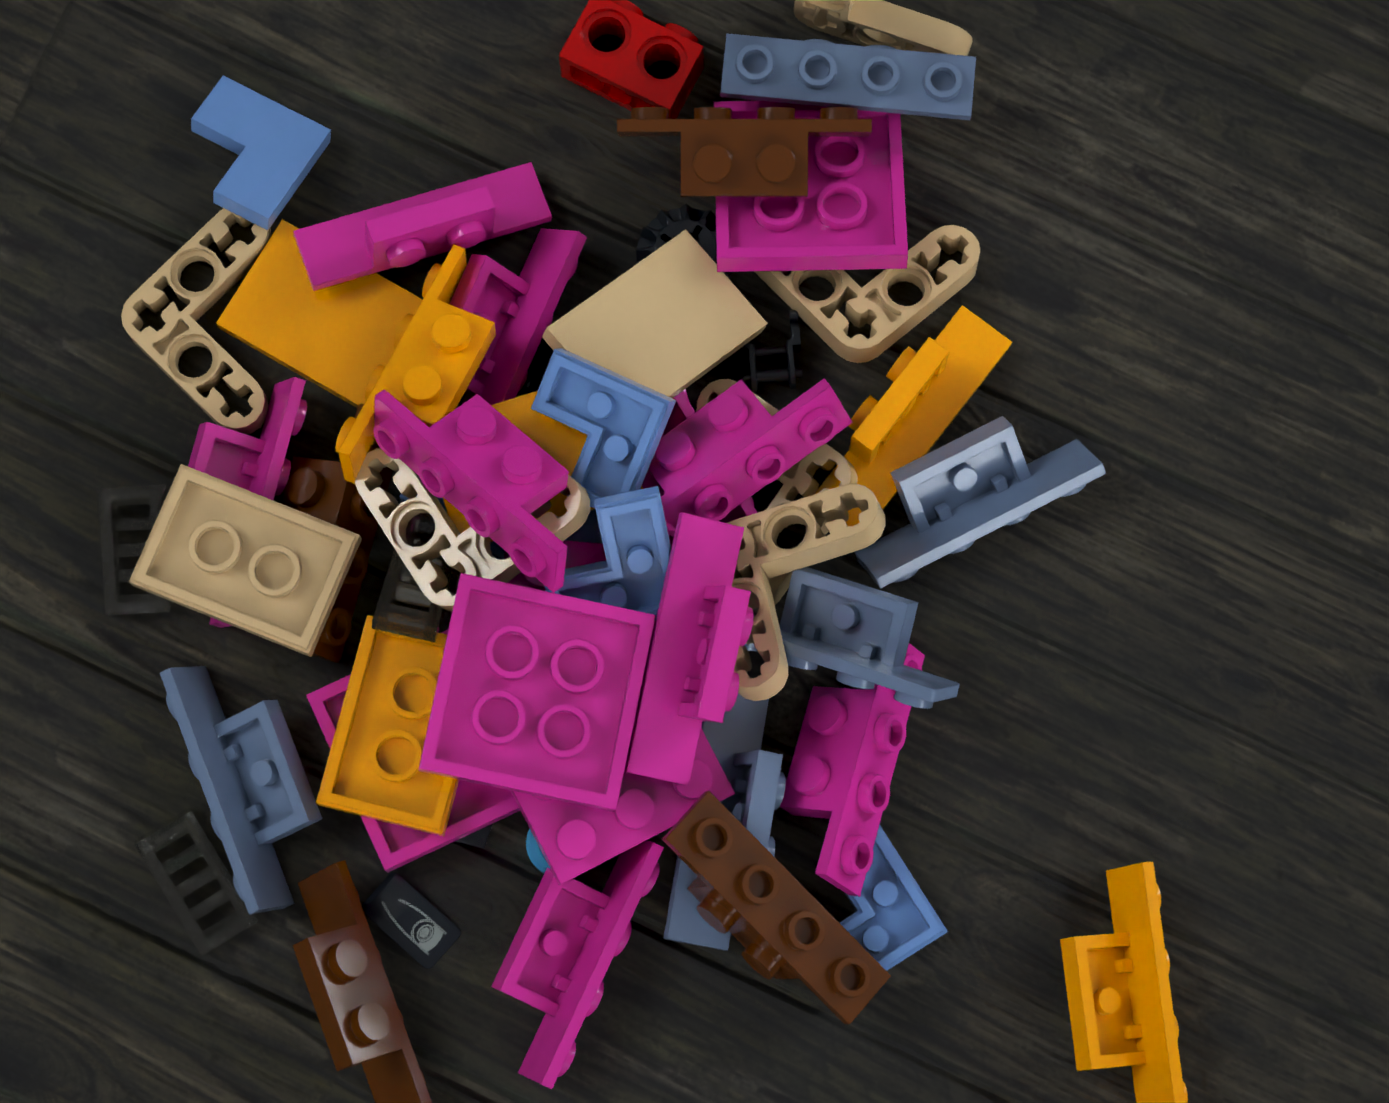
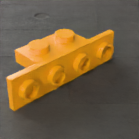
(430, 364)
(920, 403)
(1123, 991)

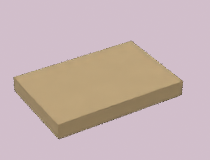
(661, 319)
(245, 560)

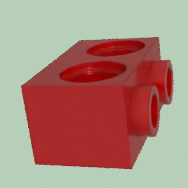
(622, 72)

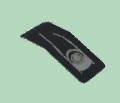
(411, 920)

